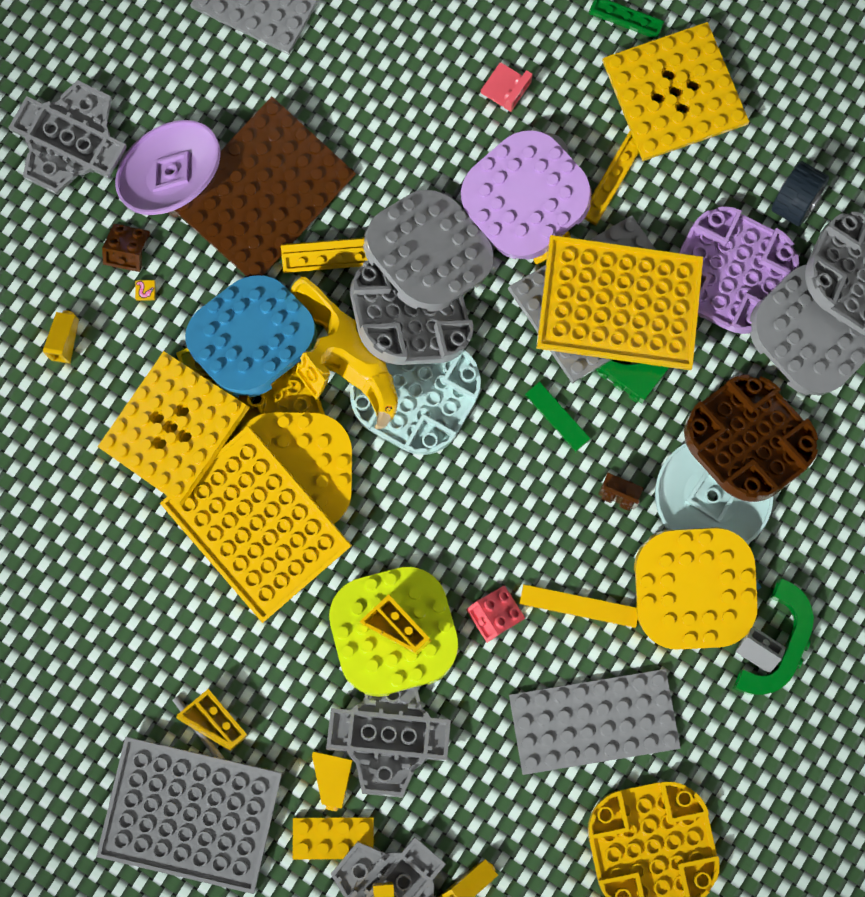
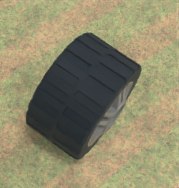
(800, 193)

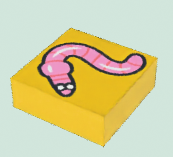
(145, 290)

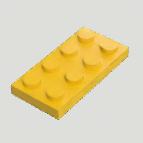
(330, 836)

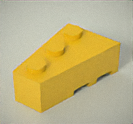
(396, 625)
(213, 721)

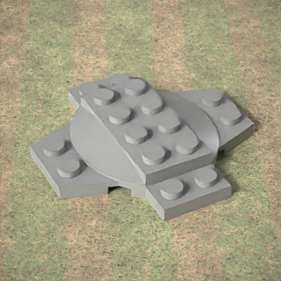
(67, 137)
(388, 740)
(409, 870)

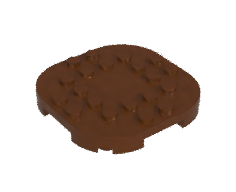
(750, 438)

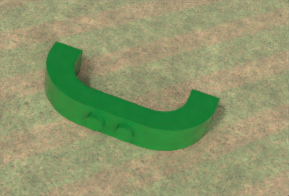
(796, 643)

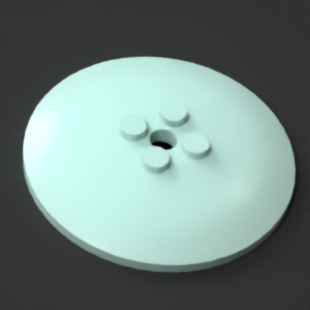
(684, 502)

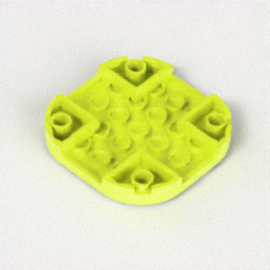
(377, 663)

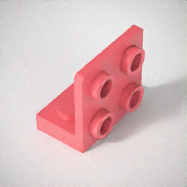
(506, 86)
(495, 613)

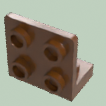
(125, 247)
(620, 491)

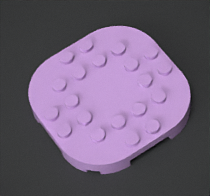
(526, 194)
(739, 265)

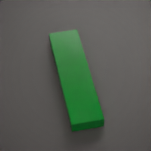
(627, 17)
(557, 417)

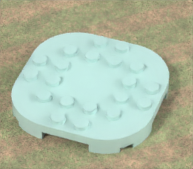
(430, 404)

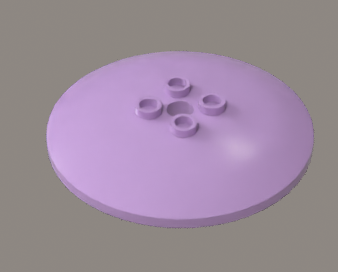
(145, 171)

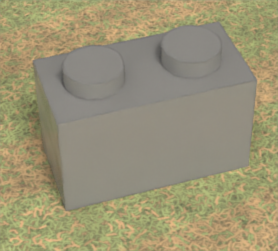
(761, 650)

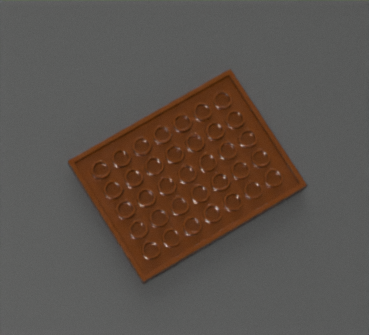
(266, 190)

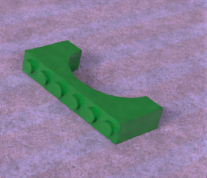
(635, 379)

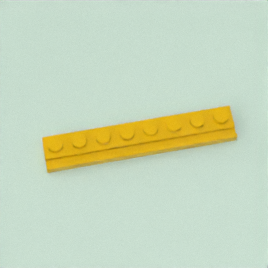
(323, 255)

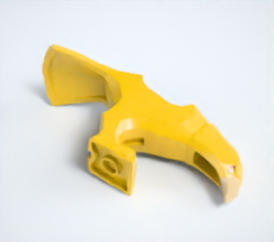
(344, 354)

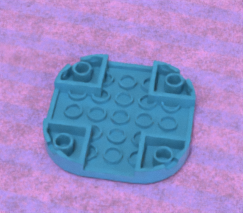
(250, 335)

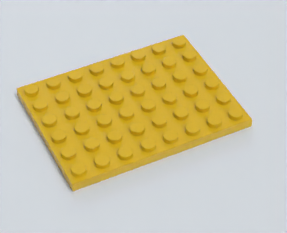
(620, 302)
(258, 525)

